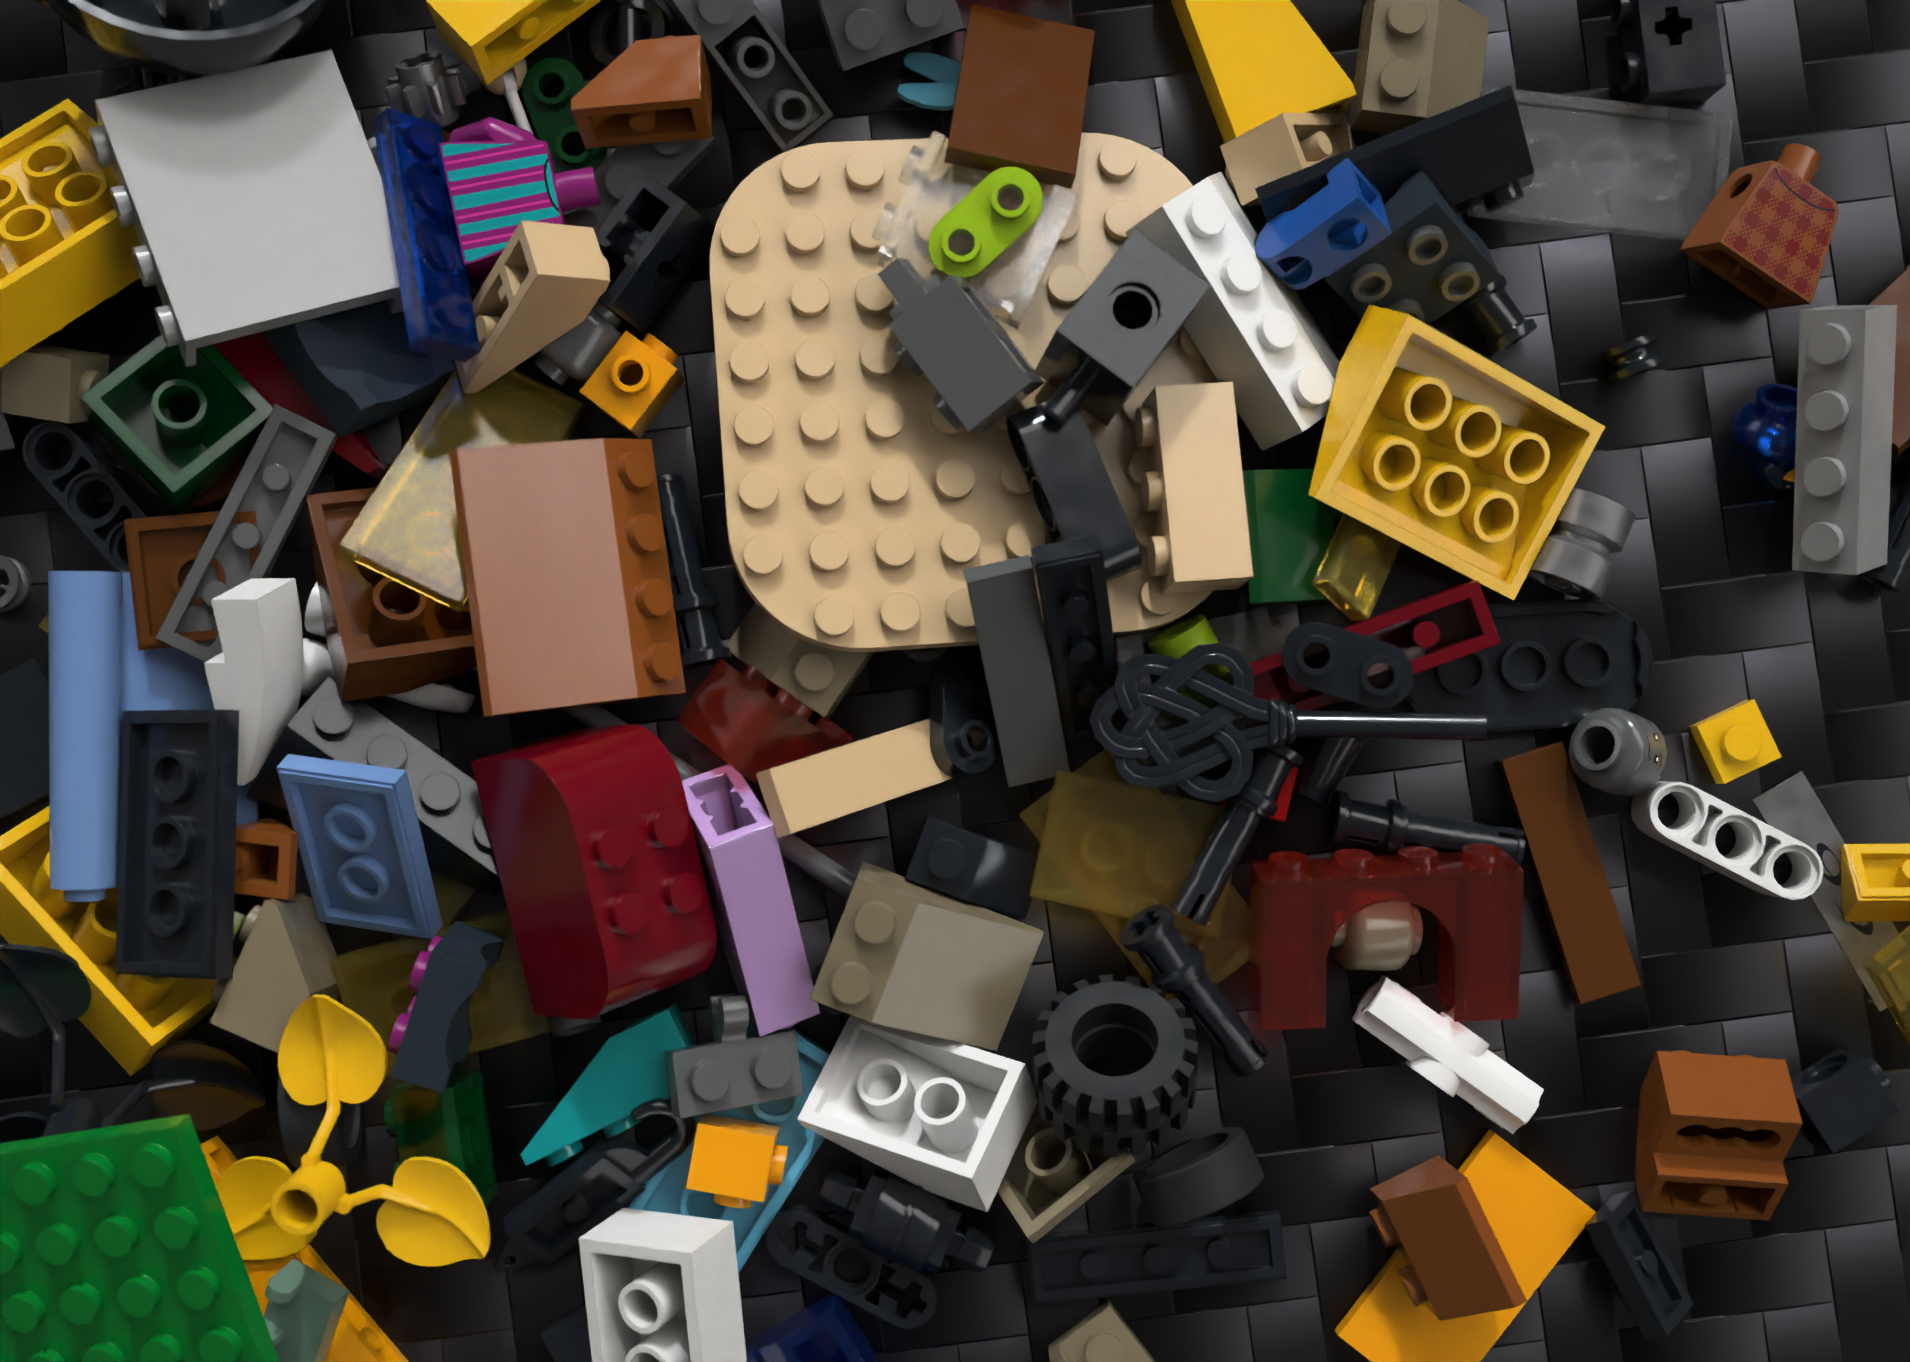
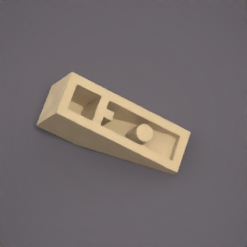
(533, 297)

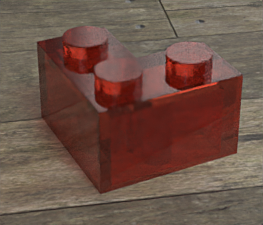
(751, 726)

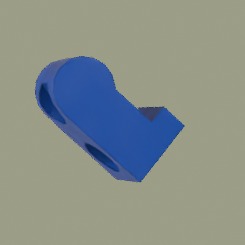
(1325, 229)

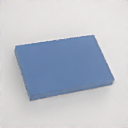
(361, 845)

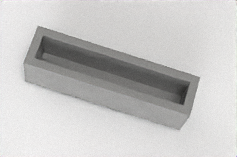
(1844, 438)

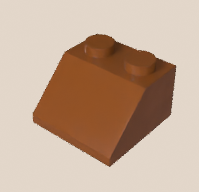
(1444, 1242)

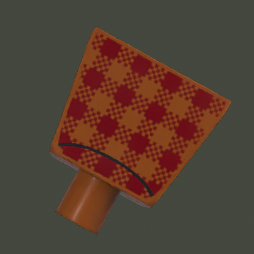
(1768, 229)

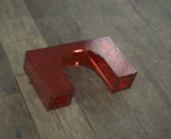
(1305, 902)

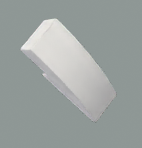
(258, 664)

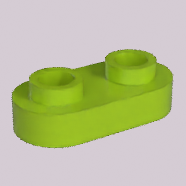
(986, 222)

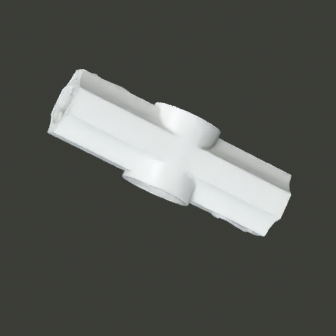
(1448, 1054)

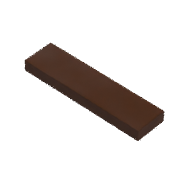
(1569, 873)

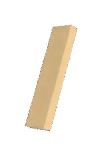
(850, 778)

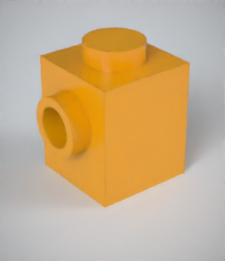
(634, 381)
(736, 1160)

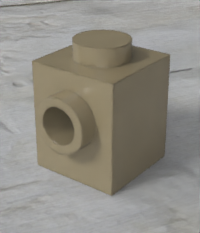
(50, 381)

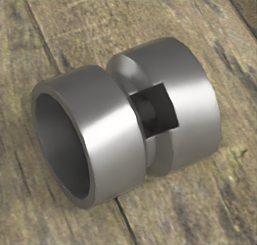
(1579, 544)

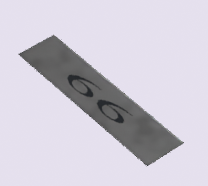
(1800, 814)

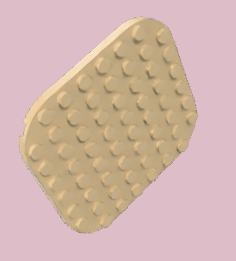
(837, 466)

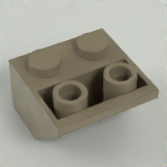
(277, 970)

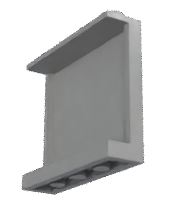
(249, 199)

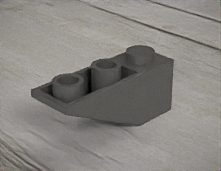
(755, 66)

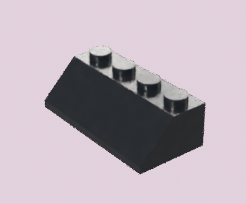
(1468, 153)

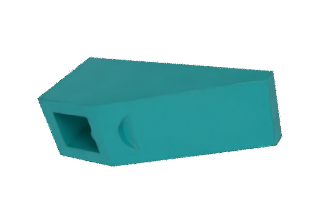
(615, 1082)

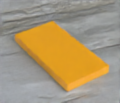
(1534, 1226)

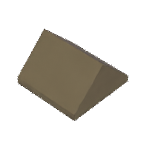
(1053, 1177)

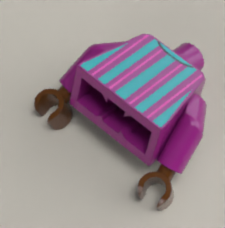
(505, 177)

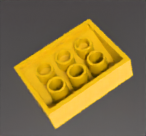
(56, 229)
(1448, 450)

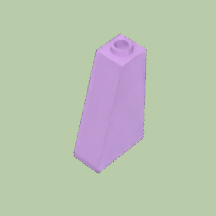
(751, 899)

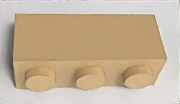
(1194, 488)

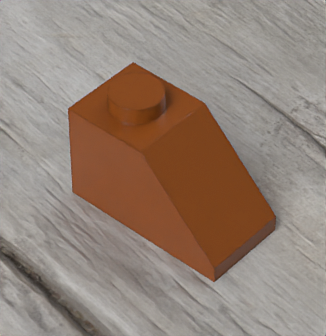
(648, 95)

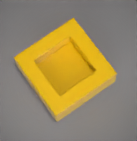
(1735, 741)

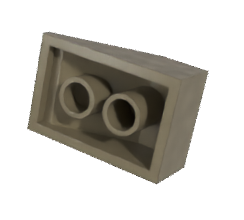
(925, 961)

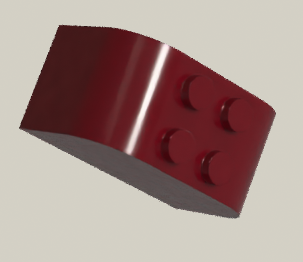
(597, 868)

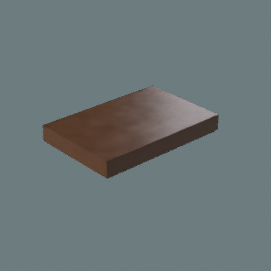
(1020, 95)

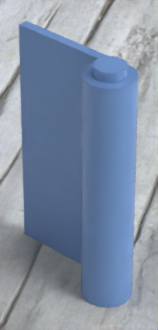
(91, 682)

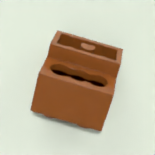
(1714, 1135)

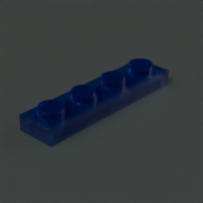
(425, 238)

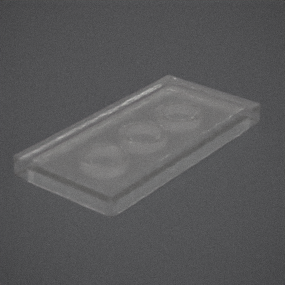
(1617, 165)

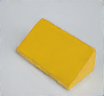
(1875, 882)

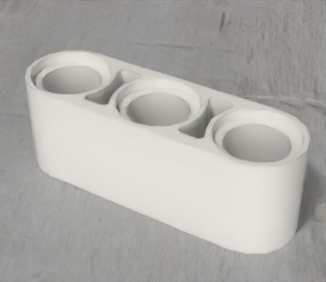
(1755, 844)

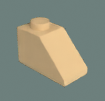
(1281, 148)

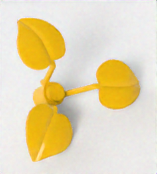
(428, 1214)

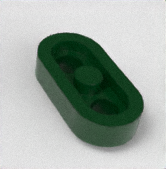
(554, 117)

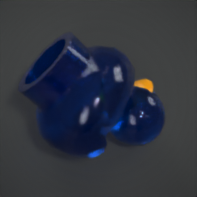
(1769, 429)

